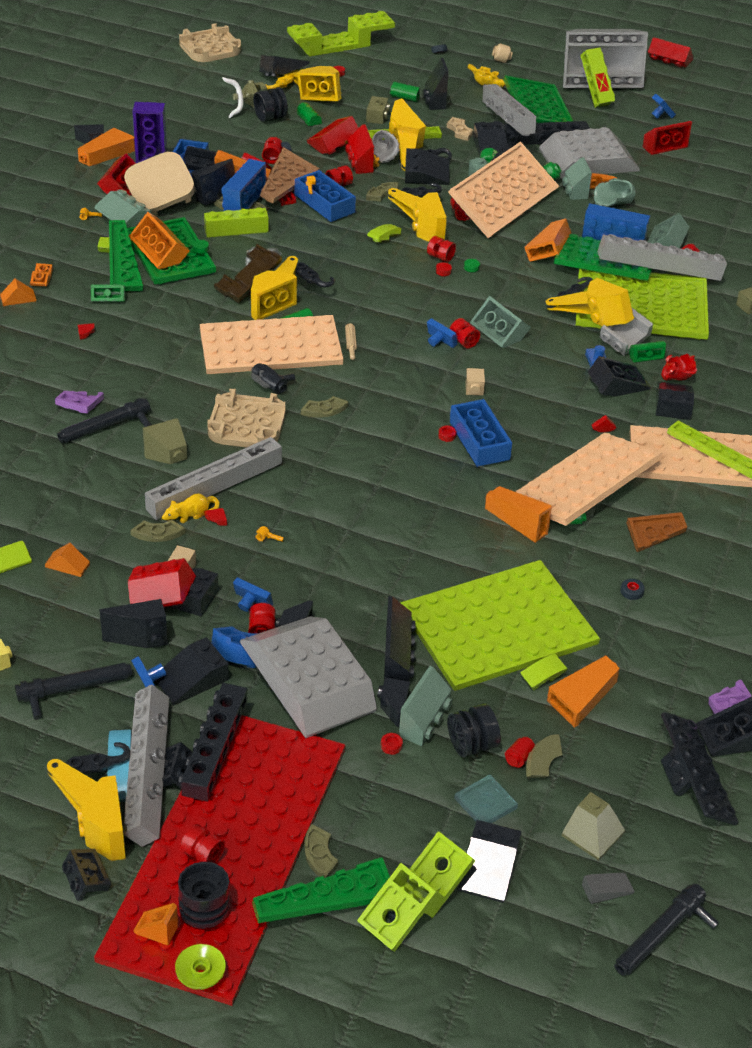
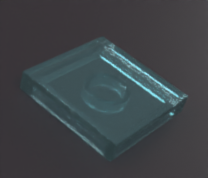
(486, 800)

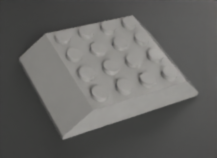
(623, 55)
(599, 147)
(312, 674)

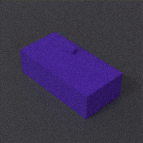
(149, 130)

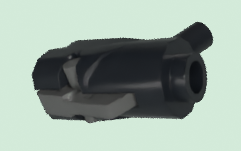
(270, 379)

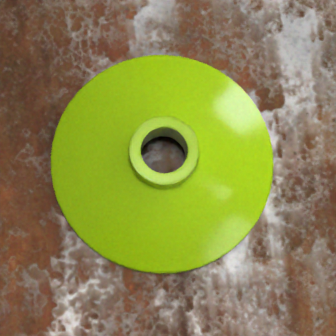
(200, 958)

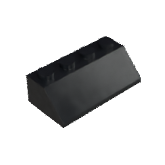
(399, 642)

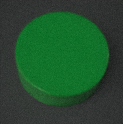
(200, 246)
(471, 265)

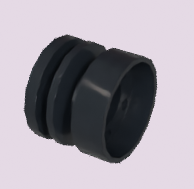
(270, 104)
(473, 730)
(203, 894)

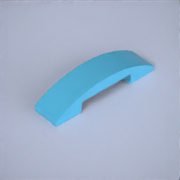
(122, 769)

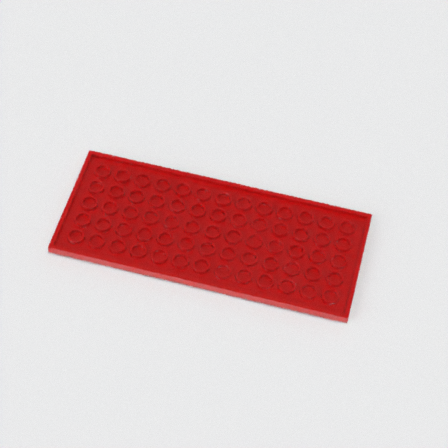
(262, 812)

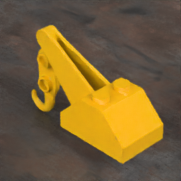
(314, 83)

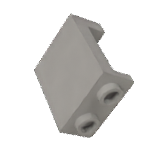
(627, 334)

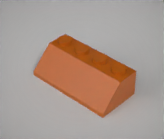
(158, 242)

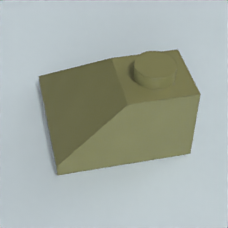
(165, 442)
(593, 827)

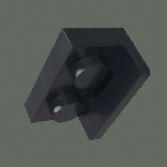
(198, 158)
(175, 763)
(85, 872)

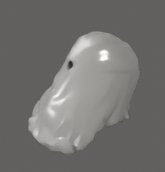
(386, 148)

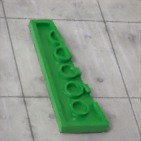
(122, 258)
(327, 894)

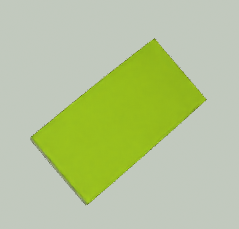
(384, 232)
(543, 670)

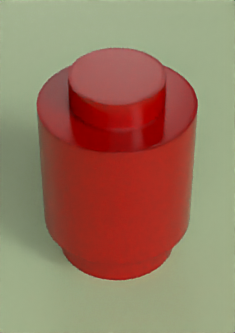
(518, 752)

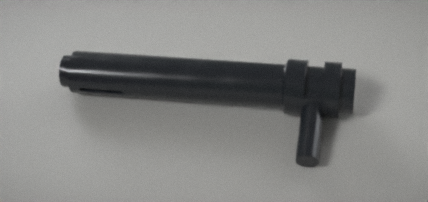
(130, 410)
(40, 688)
(682, 907)

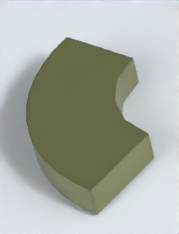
(381, 191)
(324, 408)
(158, 532)
(542, 755)
(317, 852)

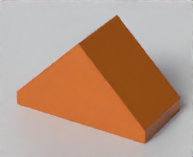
(17, 293)
(68, 560)
(159, 923)

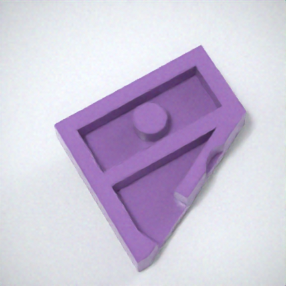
(78, 400)
(728, 697)

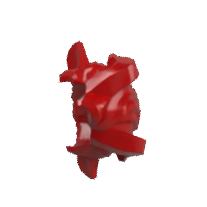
(679, 367)

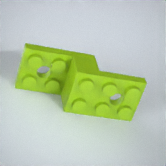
(416, 891)

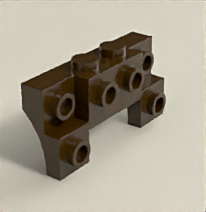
(261, 261)

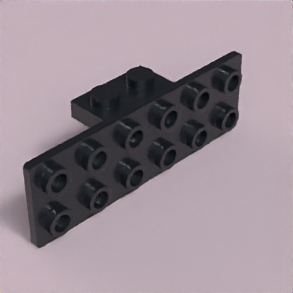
(691, 766)

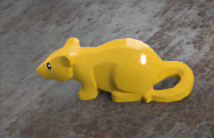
(485, 77)
(192, 506)

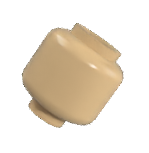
(502, 53)

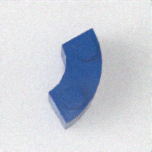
(228, 644)

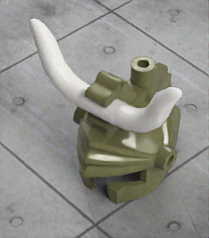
(244, 95)

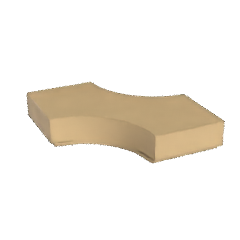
(460, 129)

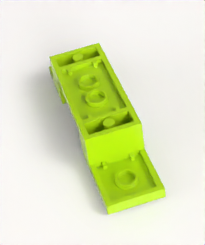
(357, 36)

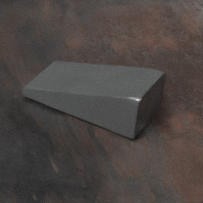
(606, 886)

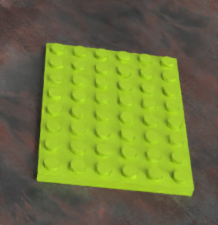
(671, 302)
(499, 624)

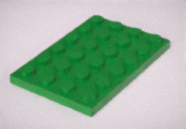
(539, 98)
(583, 254)
(191, 266)

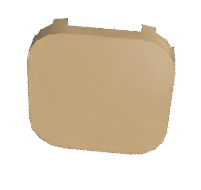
(210, 44)
(160, 181)
(245, 419)

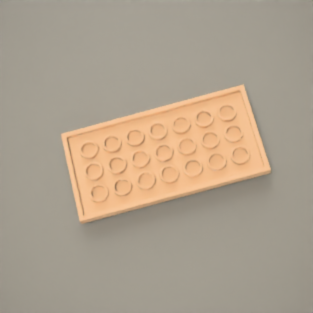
(503, 189)
(272, 342)
(688, 464)
(590, 476)

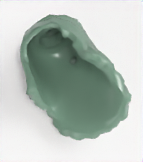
(614, 192)

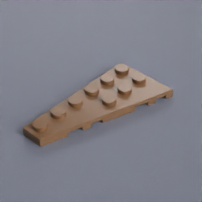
(283, 175)

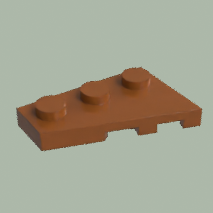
(653, 529)

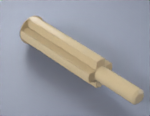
(351, 340)

